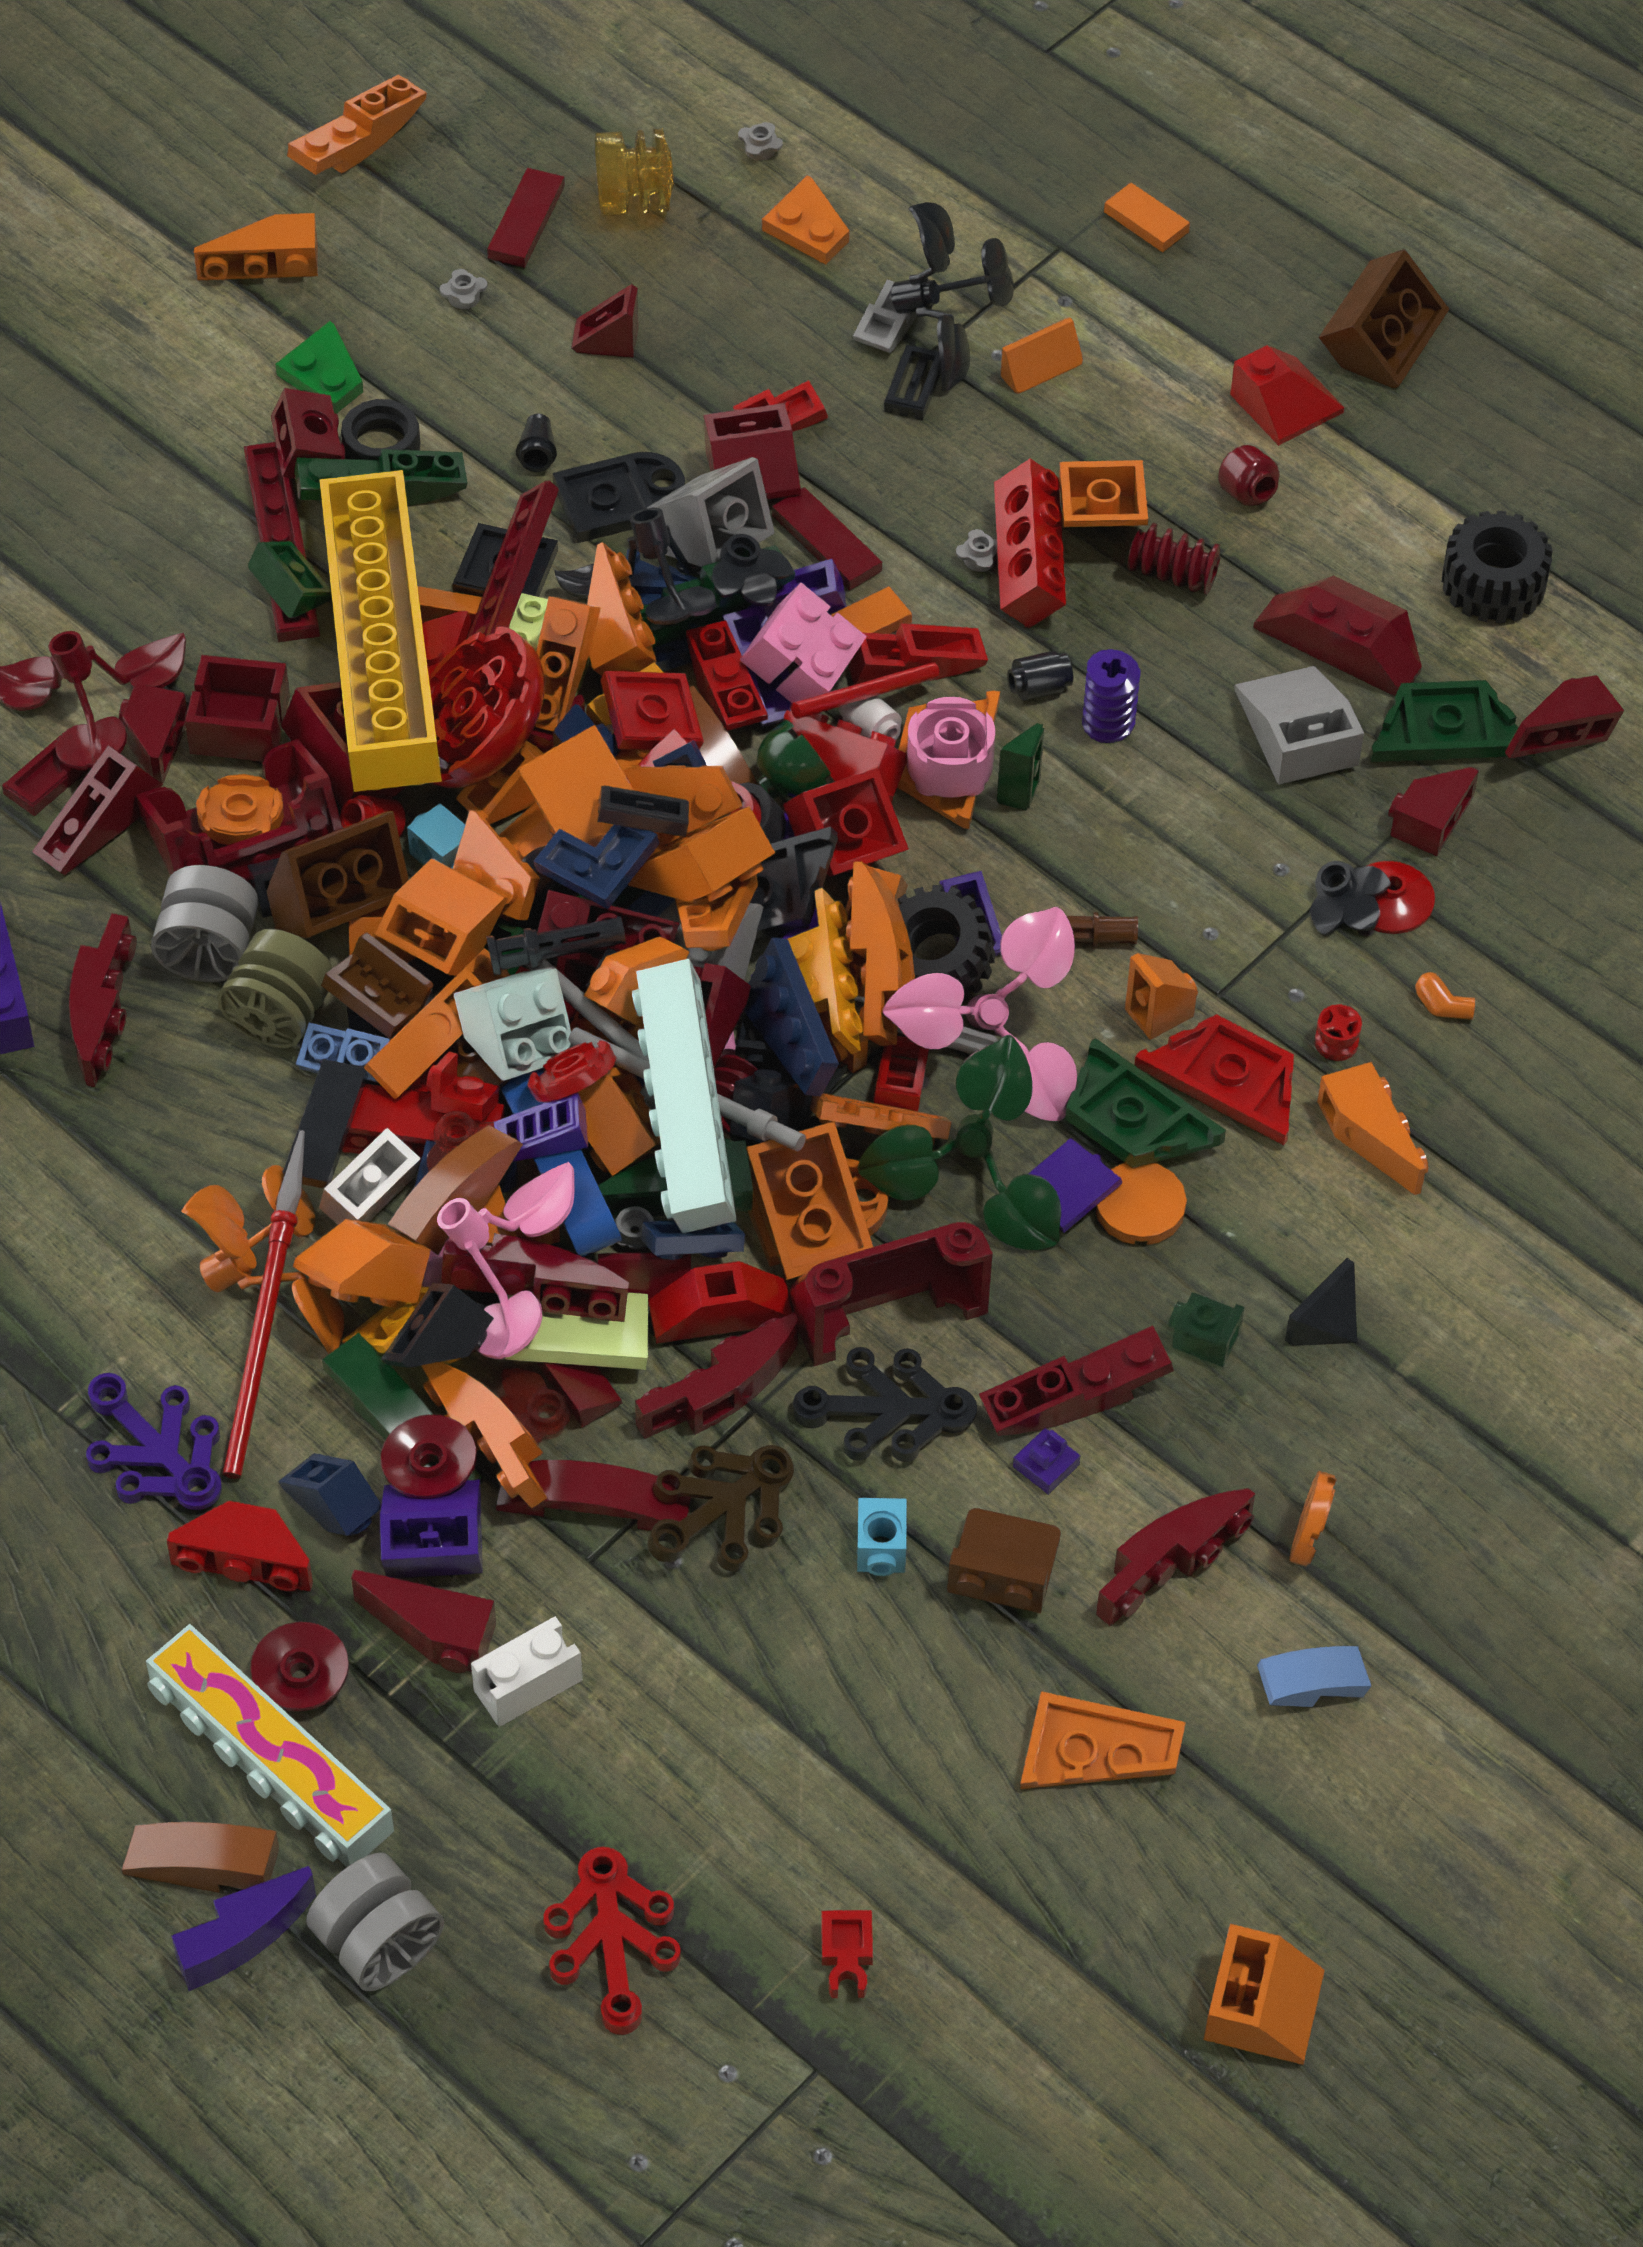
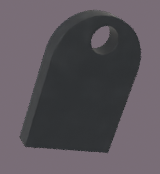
(607, 492)

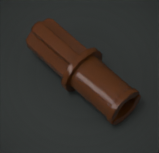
(1104, 929)

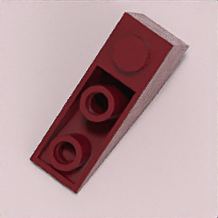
(567, 910)

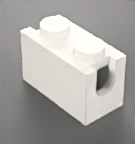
(526, 1672)

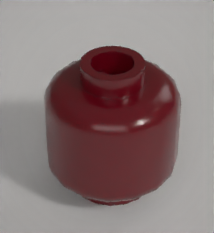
(1249, 475)

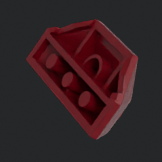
(1346, 631)

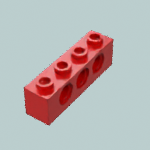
(1029, 543)

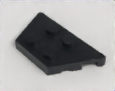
(790, 880)

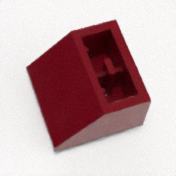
(759, 434)

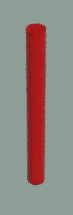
(864, 690)

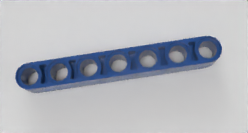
(590, 1220)

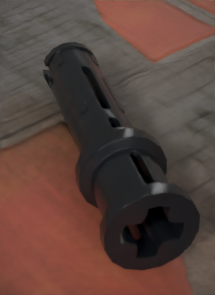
(610, 933)

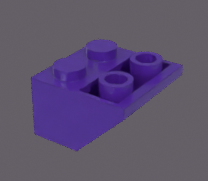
(431, 1534)

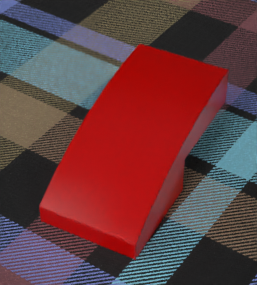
(801, 403)

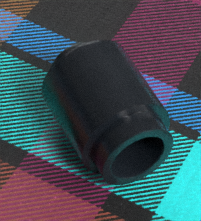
(1040, 675)

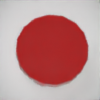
(572, 1071)

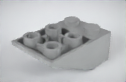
(1301, 724)

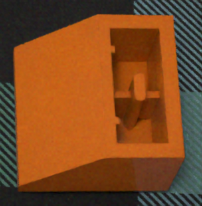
(441, 917)
(366, 1262)
(1264, 1996)

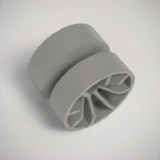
(204, 923)
(375, 1921)

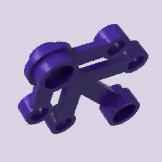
(156, 1448)

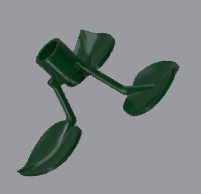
(1000, 1084)

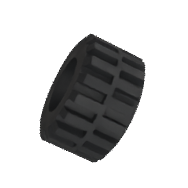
(1503, 543)
(950, 914)

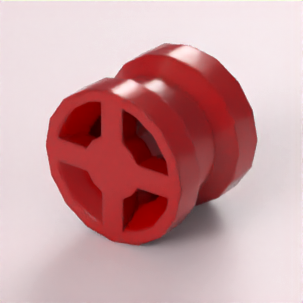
(1346, 1024)

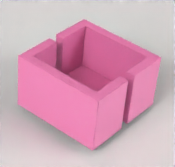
(811, 638)

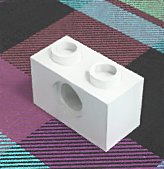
(370, 1180)

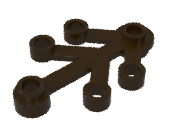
(723, 1499)

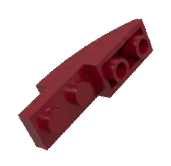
(95, 997)
(556, 1277)
(736, 1376)
(1077, 1389)
(1178, 1540)

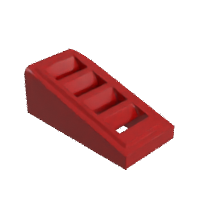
(901, 1079)

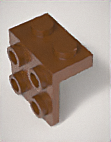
(1004, 1560)

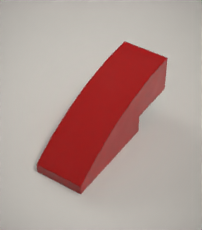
(951, 648)

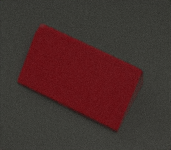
(645, 1270)
(583, 1388)

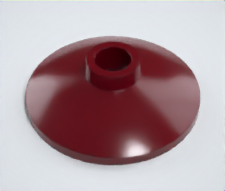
(426, 1441)
(298, 1648)

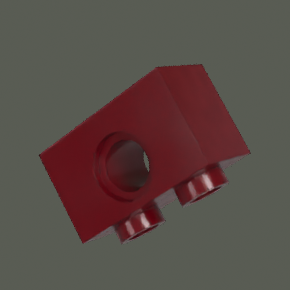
(305, 428)

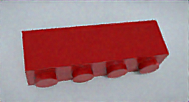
(405, 1116)

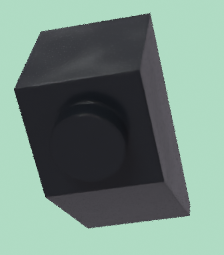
(439, 1329)

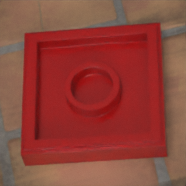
(648, 707)

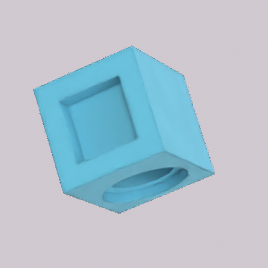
(435, 836)
(887, 1519)

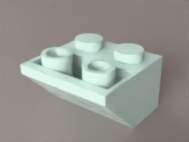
(515, 1021)

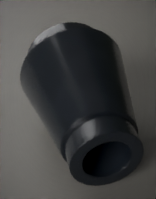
(537, 445)

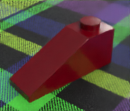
(1571, 716)
(95, 812)
(437, 1622)

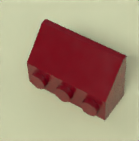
(319, 724)

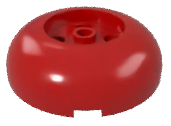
(484, 705)

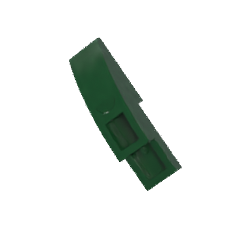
(426, 473)

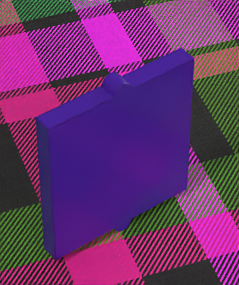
(1078, 1179)

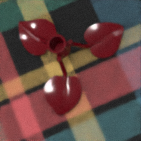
(31, 681)

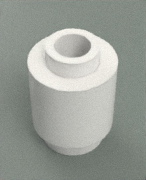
(872, 715)

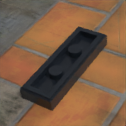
(328, 1120)

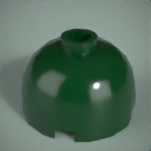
(789, 764)

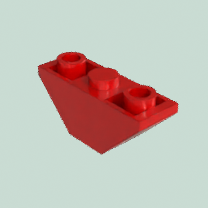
(723, 677)
(717, 1302)
(243, 1546)

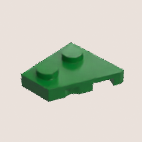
(323, 367)

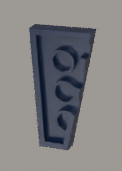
(789, 1020)

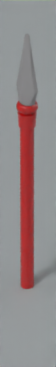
(280, 1239)

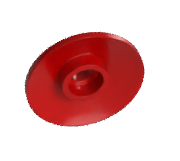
(1409, 904)

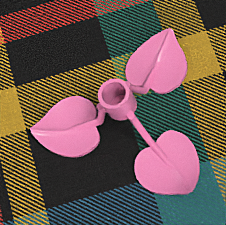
(931, 1008)
(535, 1209)

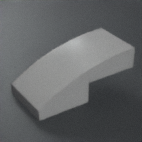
(882, 324)

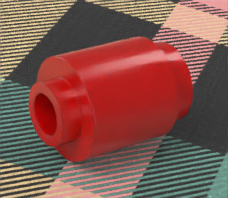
(365, 807)

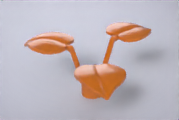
(224, 1222)

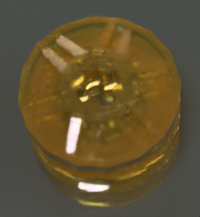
(632, 172)

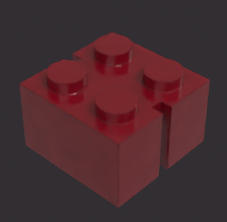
(237, 707)

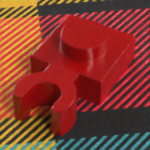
(847, 1944)

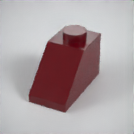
(154, 726)
(1432, 808)

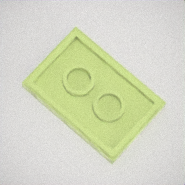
(592, 1340)

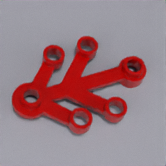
(610, 1928)

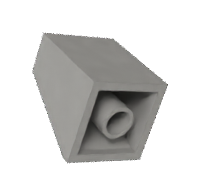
(716, 508)

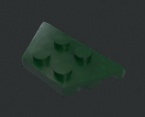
(1445, 723)
(1134, 1112)

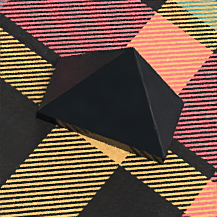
(1328, 1312)

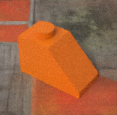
(504, 791)
(617, 977)
(1158, 994)

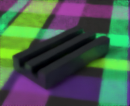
(908, 404)
(643, 811)

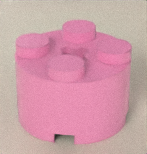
(950, 748)

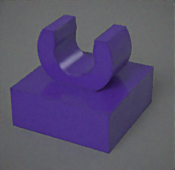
(1047, 1460)

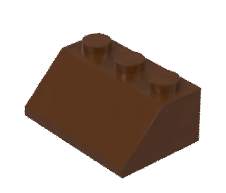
(1385, 320)
(337, 877)

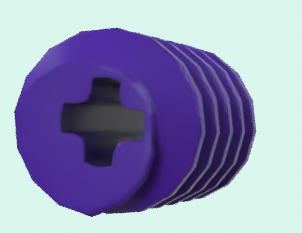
(1110, 696)

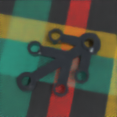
(892, 1406)

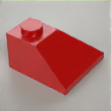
(1281, 394)
(859, 813)

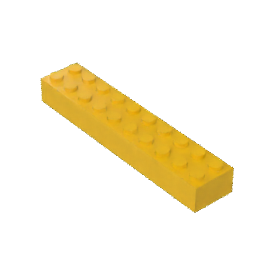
(379, 632)

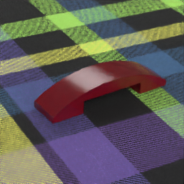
(597, 1490)

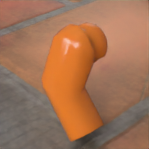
(1439, 999)

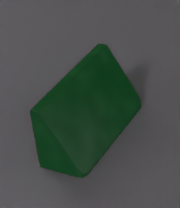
(288, 577)
(1020, 768)

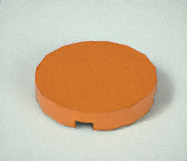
(239, 808)
(1144, 1206)
(1312, 1518)

